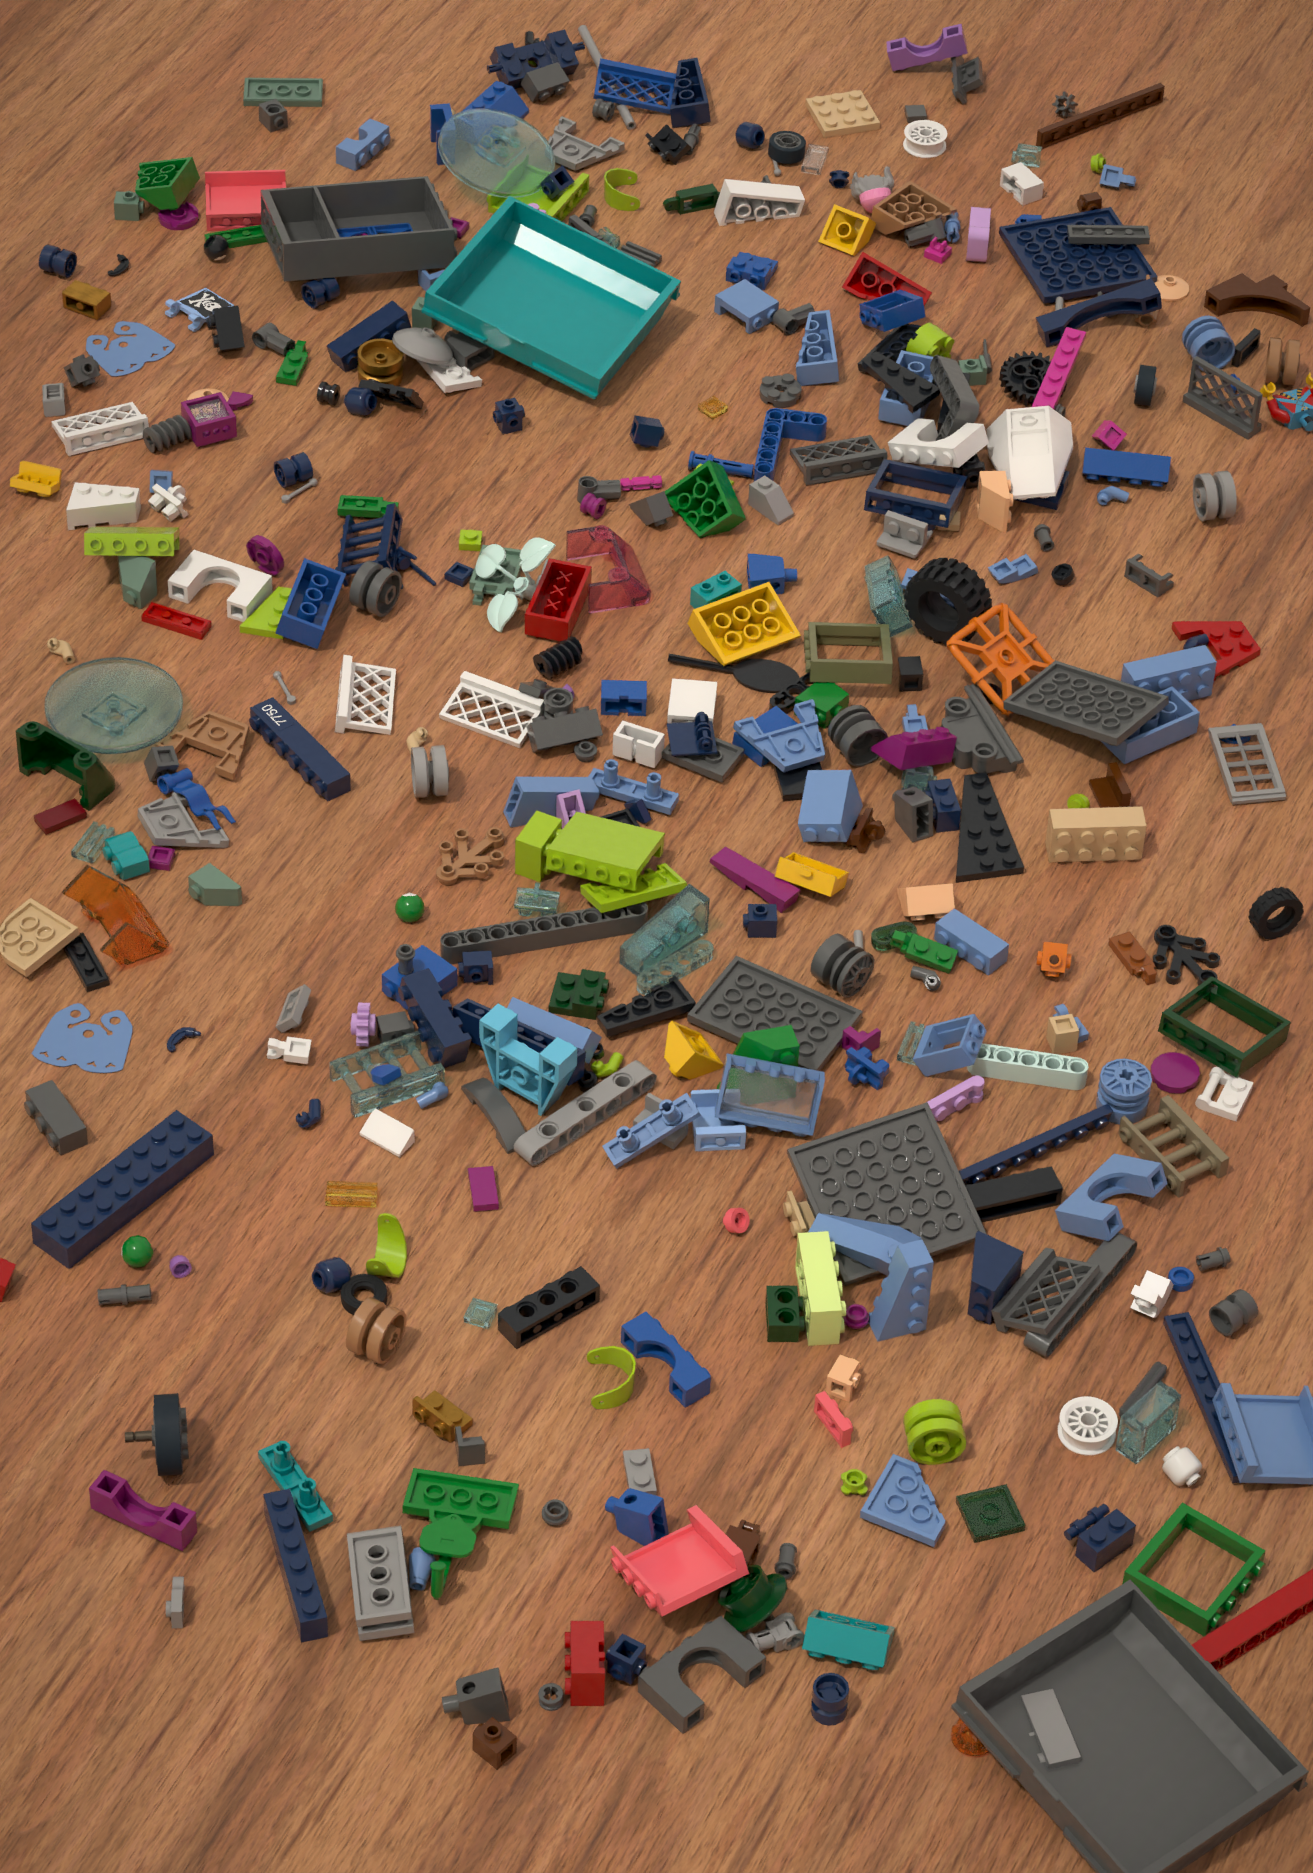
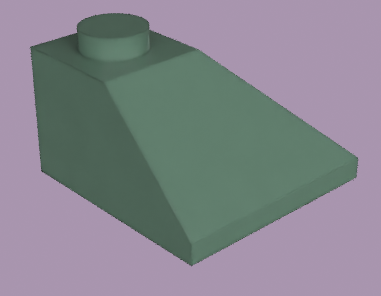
(137, 579)

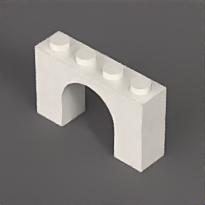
(919, 445)
(204, 569)

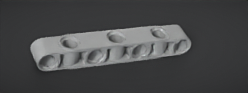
(585, 1113)

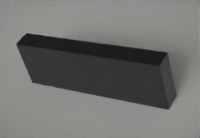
(86, 964)

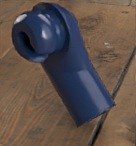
(1196, 641)
(312, 1117)

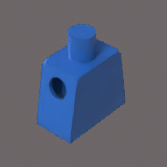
(768, 569)
(639, 1516)

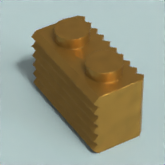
(86, 299)

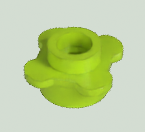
(854, 1476)

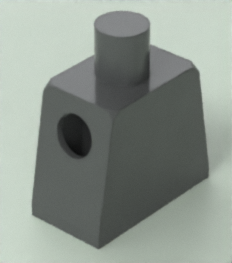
(467, 350)
(914, 813)
(479, 1698)

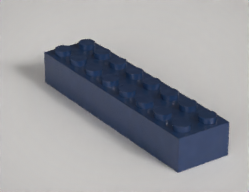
(122, 1189)

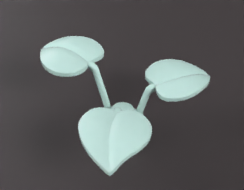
(504, 606)

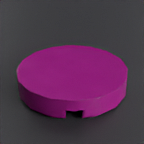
(179, 219)
(266, 555)
(1175, 1072)

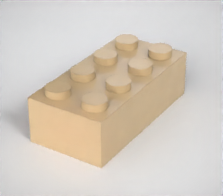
(1095, 834)

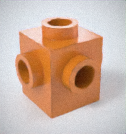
(1060, 951)

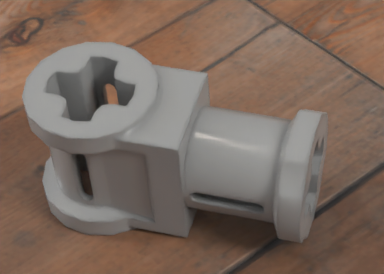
(778, 1634)

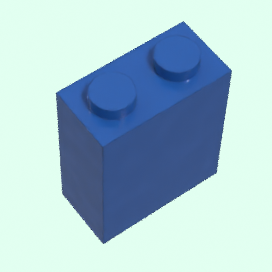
(424, 958)

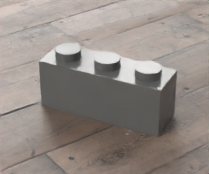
(564, 729)
(55, 1117)

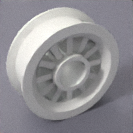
(925, 138)
(1087, 1425)

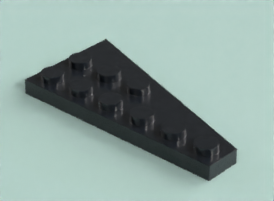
(984, 837)

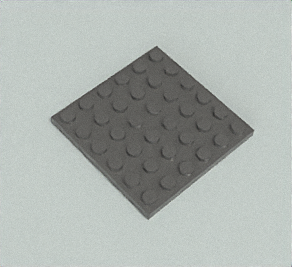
(889, 1175)

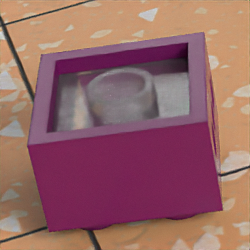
(209, 419)

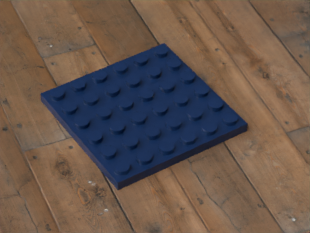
(1073, 269)

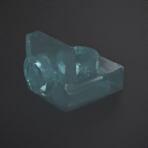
(1027, 154)

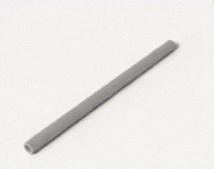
(595, 54)

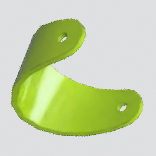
(613, 197)
(390, 1249)
(621, 1358)

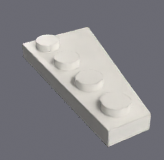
(451, 376)

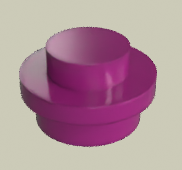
(856, 1316)

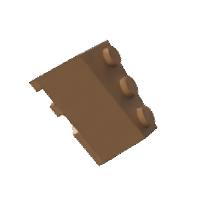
(908, 207)

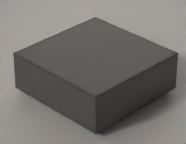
(915, 113)

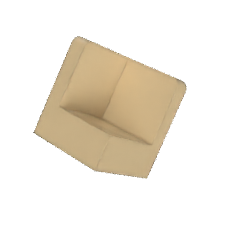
(1062, 1034)

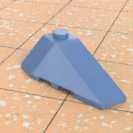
(864, 1240)

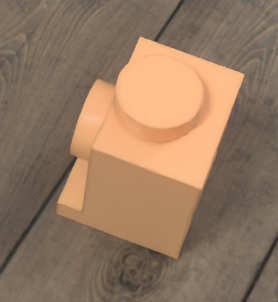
(843, 1378)

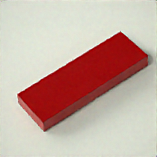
(176, 621)

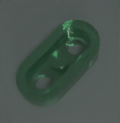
(882, 936)

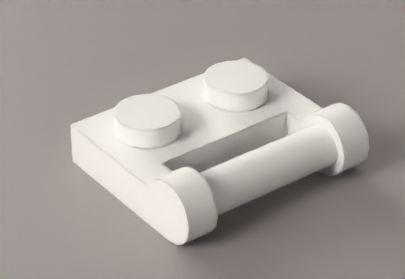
(1231, 1098)

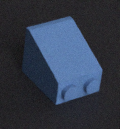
(829, 806)

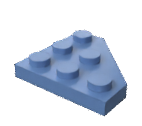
(904, 1503)

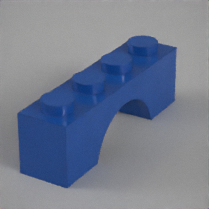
(647, 1338)

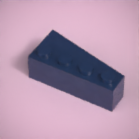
(379, 325)

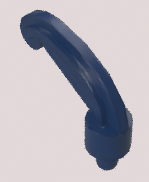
(179, 1035)

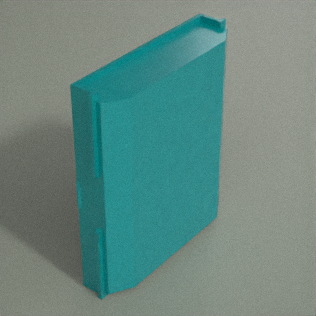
(551, 297)

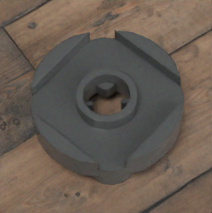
(771, 388)

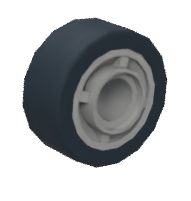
(1145, 385)

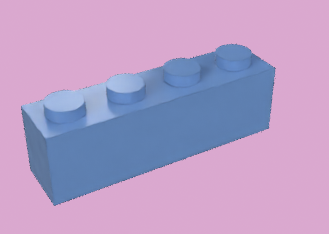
(556, 1026)

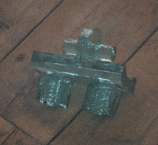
(536, 900)

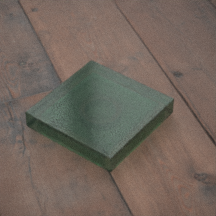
(990, 1513)

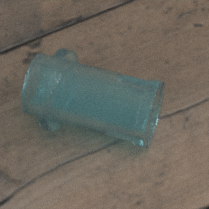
(612, 239)

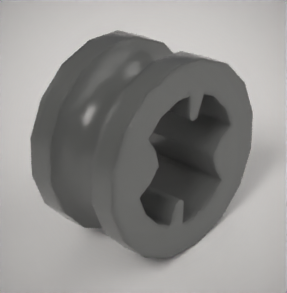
(551, 1705)

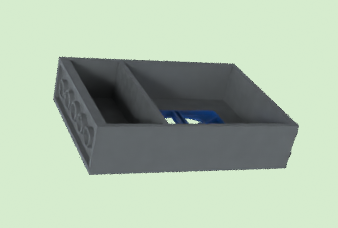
(318, 225)

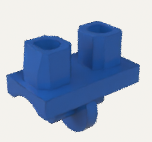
(862, 1069)

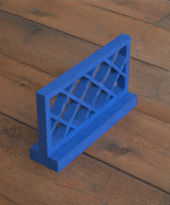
(636, 78)

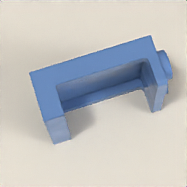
(748, 304)

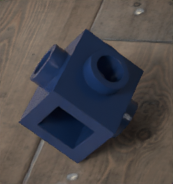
(508, 415)
(626, 1659)

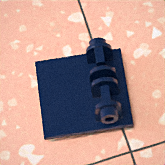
(692, 737)

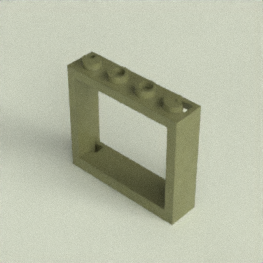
(848, 670)

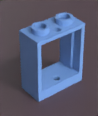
(930, 1054)

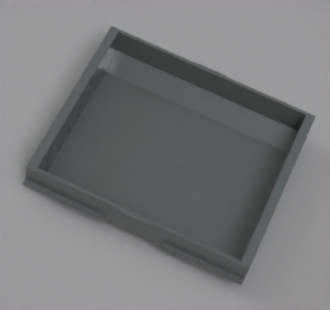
(1159, 1733)

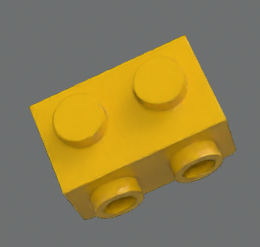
(37, 478)

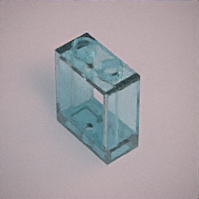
(1148, 1422)

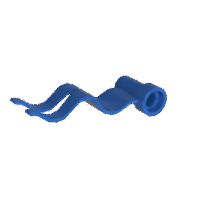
(195, 794)

